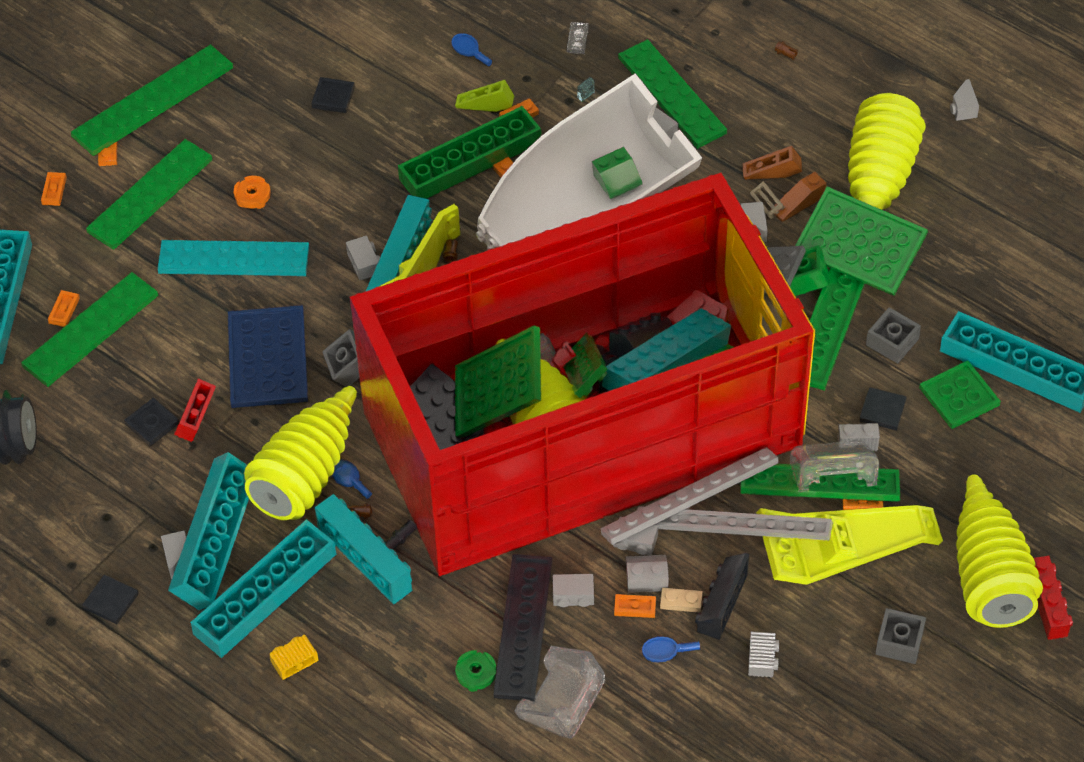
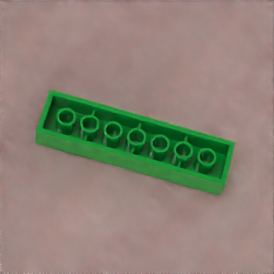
(469, 153)

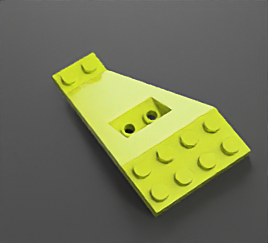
(428, 253)
(855, 539)

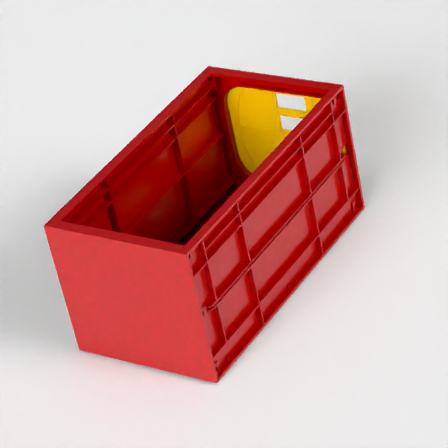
(609, 447)

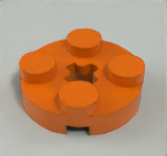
(255, 200)

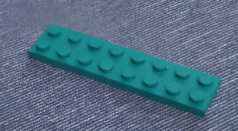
(233, 257)

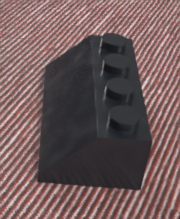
(636, 333)
(723, 595)

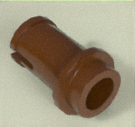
(782, 48)
(450, 252)
(361, 510)

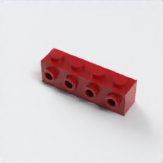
(1051, 603)

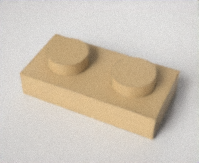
(681, 600)

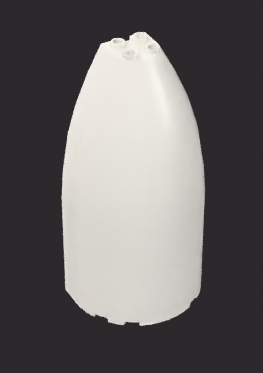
(555, 175)

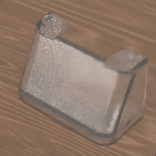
(816, 460)
(565, 693)

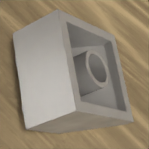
(646, 573)

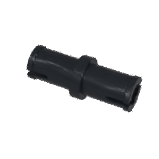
(399, 536)

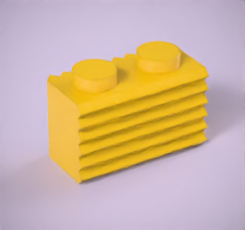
(293, 656)

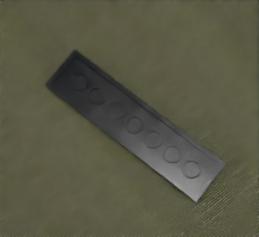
(523, 627)

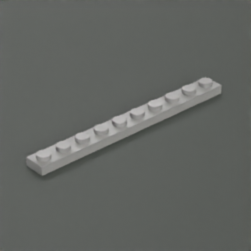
(689, 496)
(748, 524)

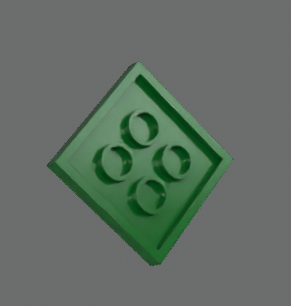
(959, 394)

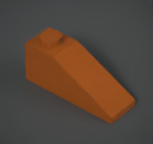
(774, 165)
(801, 196)

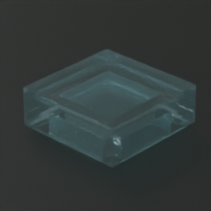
(585, 89)

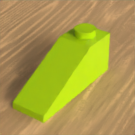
(487, 98)

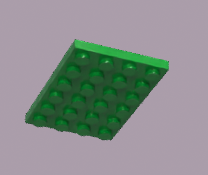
(862, 240)
(498, 382)

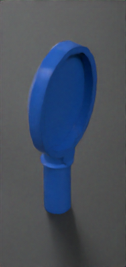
(468, 46)
(348, 476)
(664, 648)

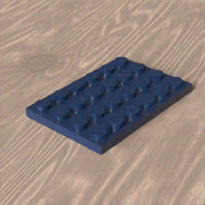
(267, 356)

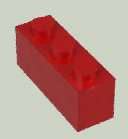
(195, 410)

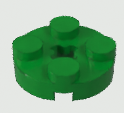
(479, 680)

